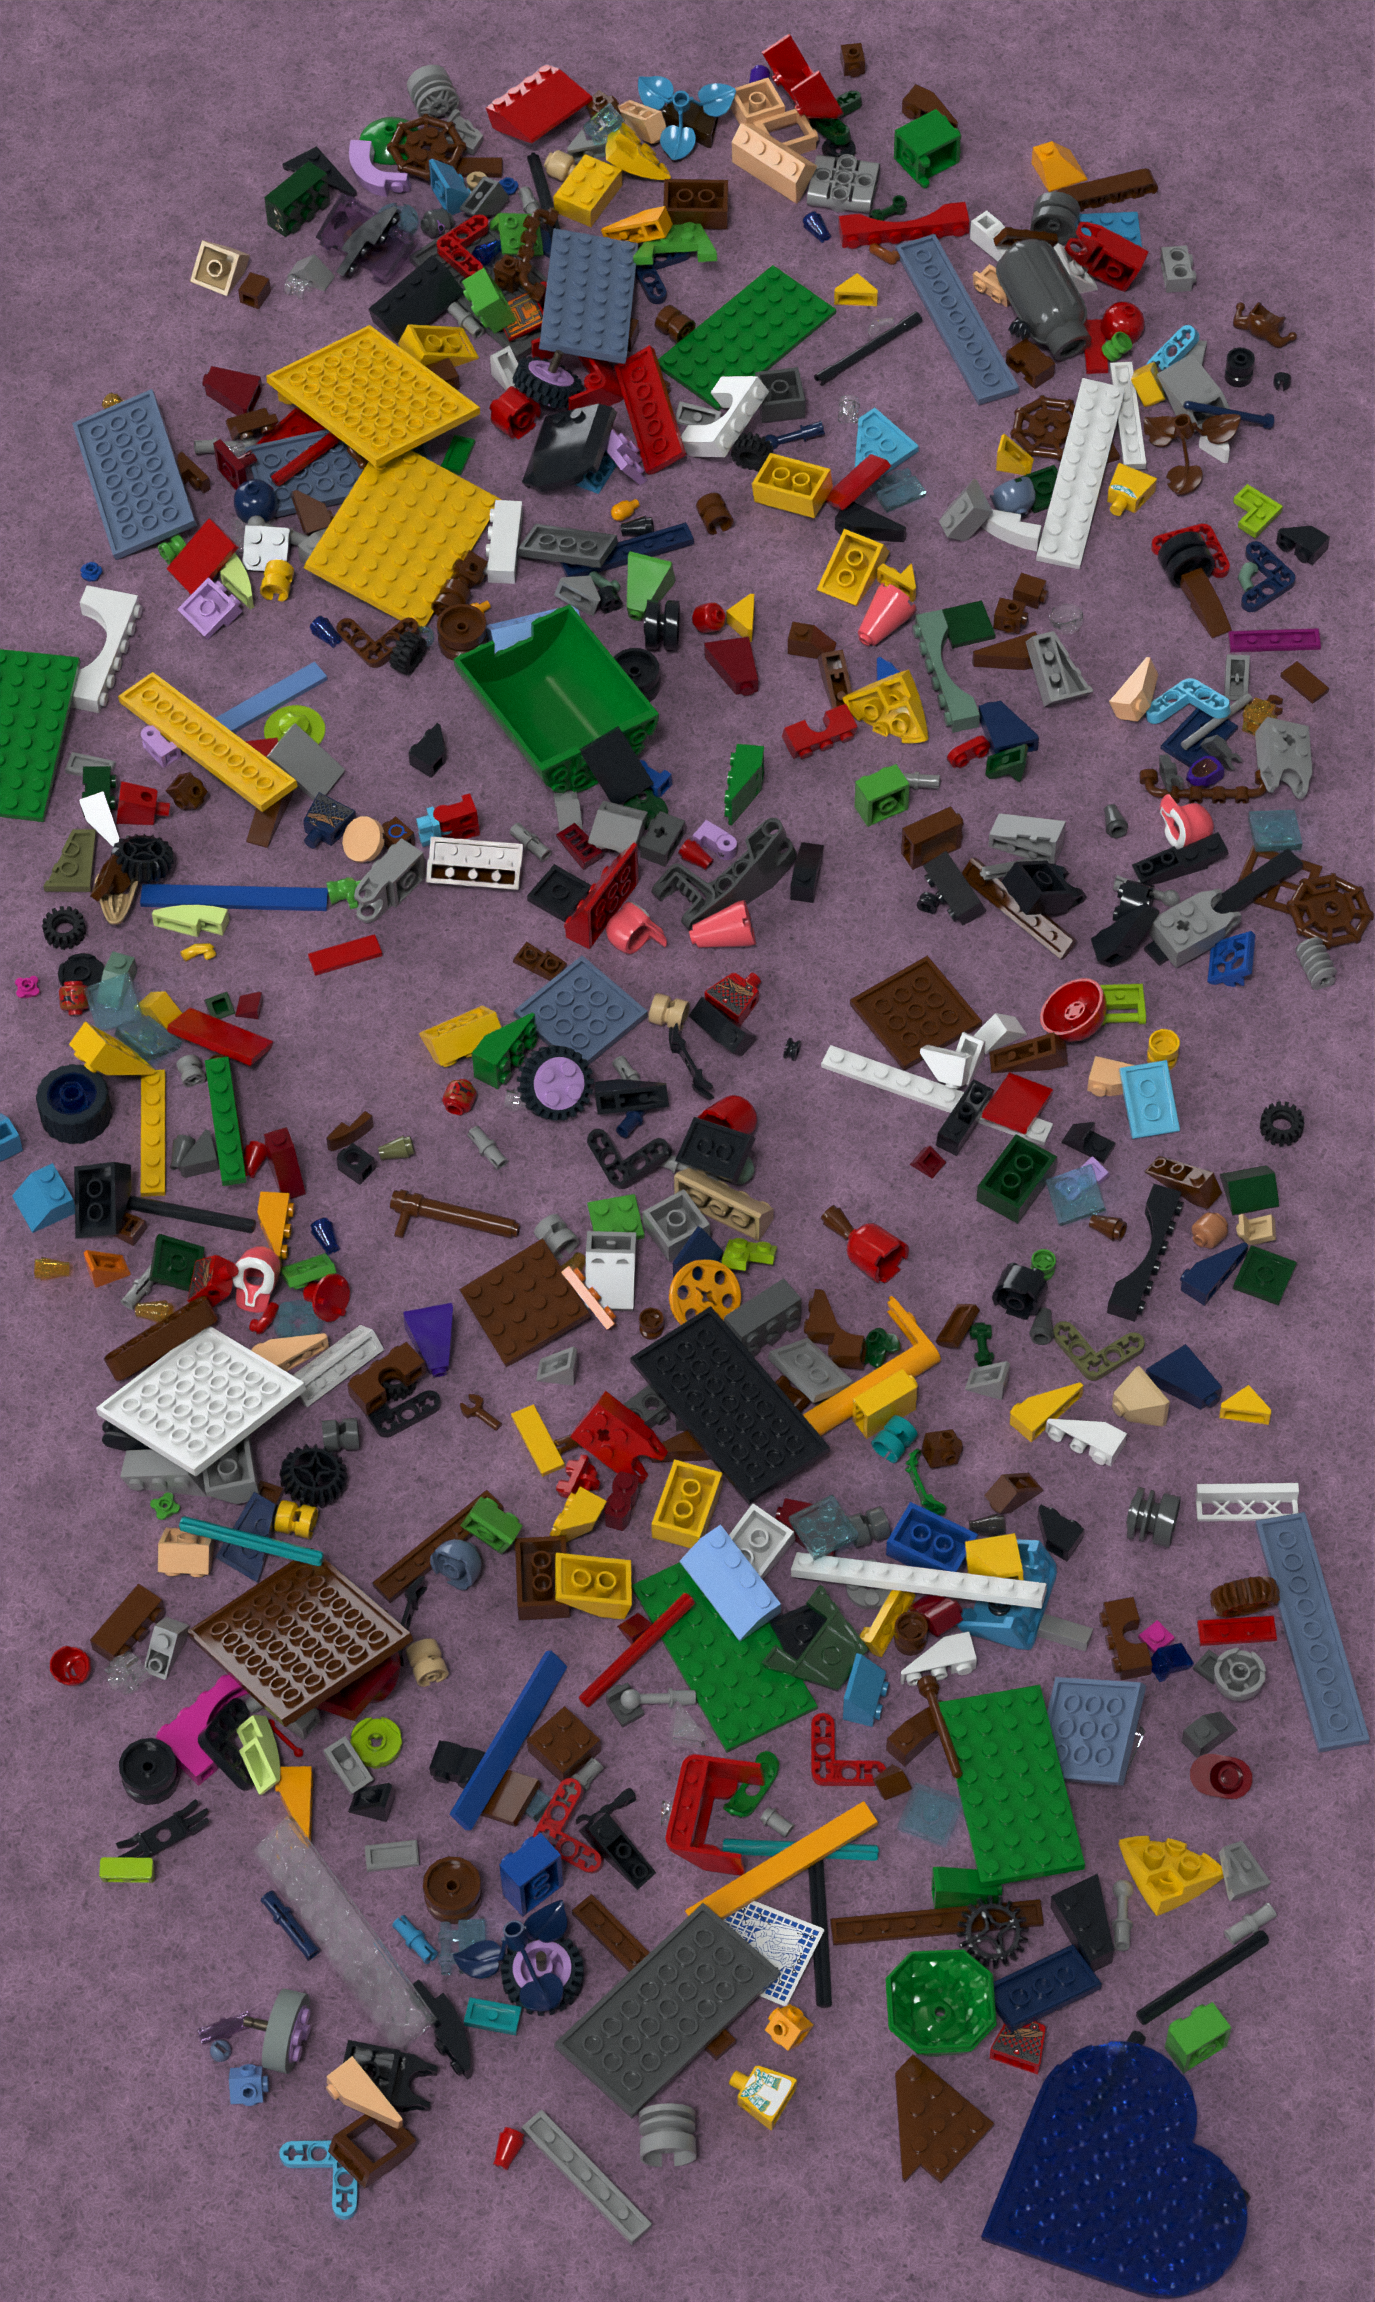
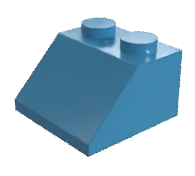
(448, 186)
(44, 1198)
(864, 1692)

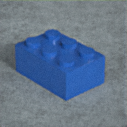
(929, 1541)
(531, 1874)

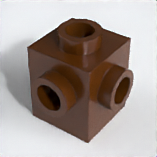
(599, 101)
(505, 275)
(469, 569)
(1010, 616)
(187, 791)
(941, 1448)

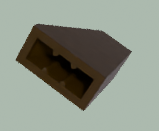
(695, 118)

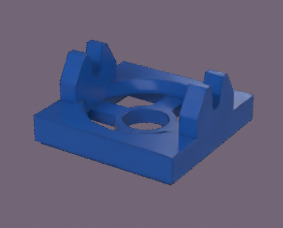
(1218, 954)

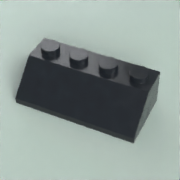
(416, 299)

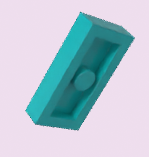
(492, 2016)

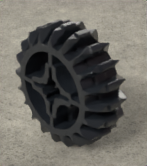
(144, 857)
(328, 1473)
(996, 1943)

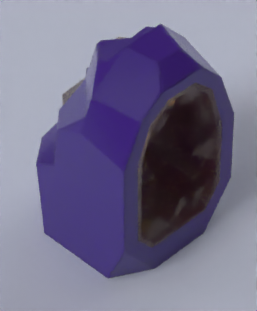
(1205, 771)

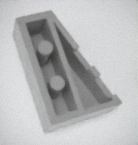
(1054, 670)
(1028, 837)
(154, 1472)

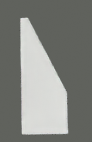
(99, 816)

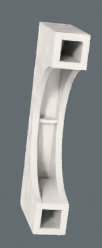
(117, 615)

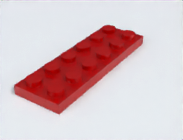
(650, 410)

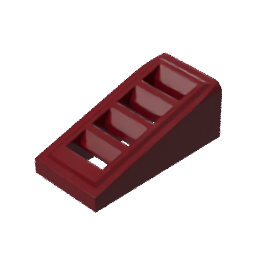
(583, 861)

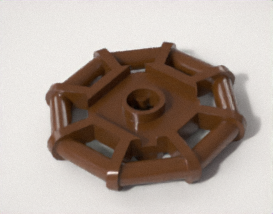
(425, 137)
(1043, 418)
(1326, 921)

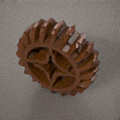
(1245, 1596)

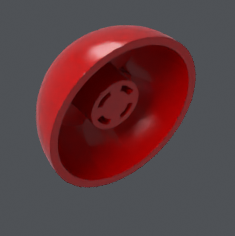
(1074, 1010)

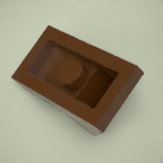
(193, 474)
(110, 879)

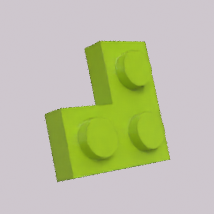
(1260, 510)
(740, 1252)

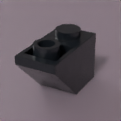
(1309, 542)
(429, 752)
(1058, 1533)

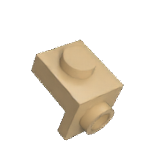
(1257, 1229)

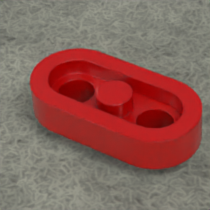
(967, 751)

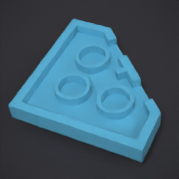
(883, 439)

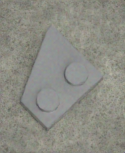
(468, 134)
(1241, 1871)

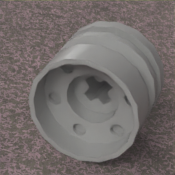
(432, 91)
(667, 2130)

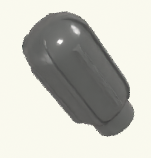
(1044, 297)

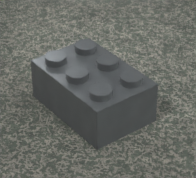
(766, 1317)

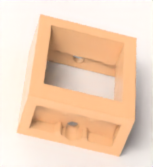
(786, 119)

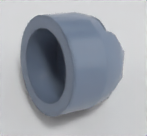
(216, 2054)

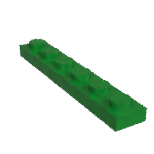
(225, 1121)

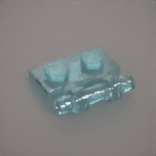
(898, 494)
(468, 1933)

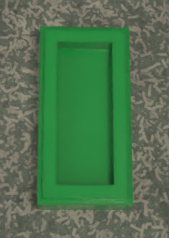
(458, 454)

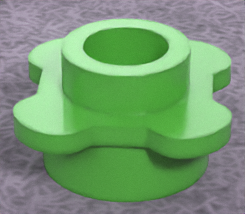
(163, 1513)

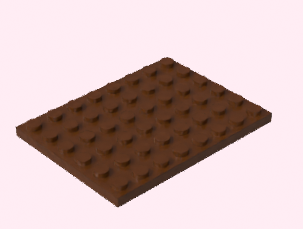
(299, 1638)

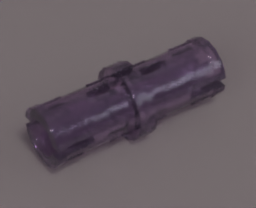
(222, 2028)

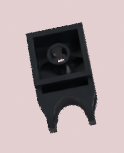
(1041, 888)
(392, 2073)

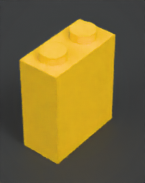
(888, 1398)

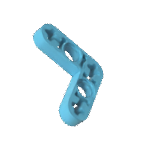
(1161, 356)
(1184, 693)
(328, 2162)

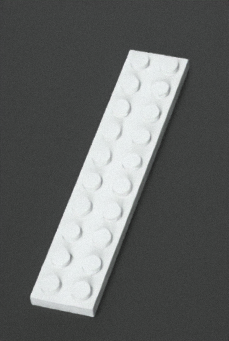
(1080, 474)

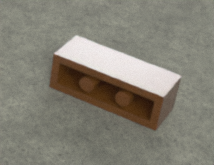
(128, 1623)

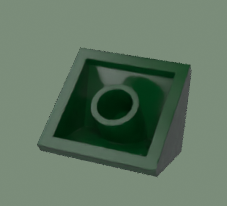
(1250, 1189)

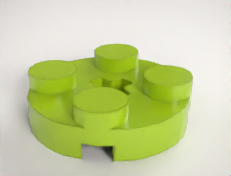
(376, 1728)

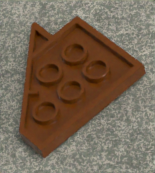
(934, 2122)

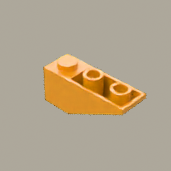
(273, 1218)

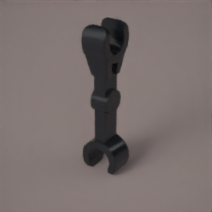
(624, 1799)

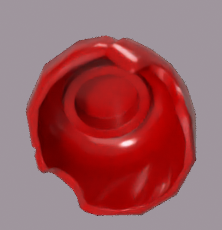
(64, 1660)

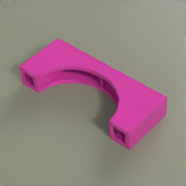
(184, 1730)

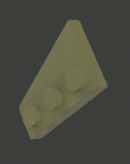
(75, 866)

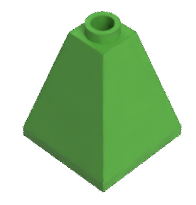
(646, 580)

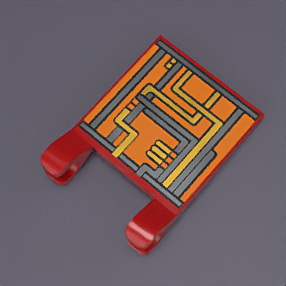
(527, 315)

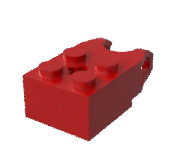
(1107, 255)
(617, 1437)

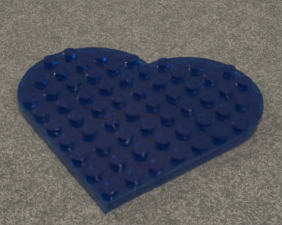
(1116, 2181)

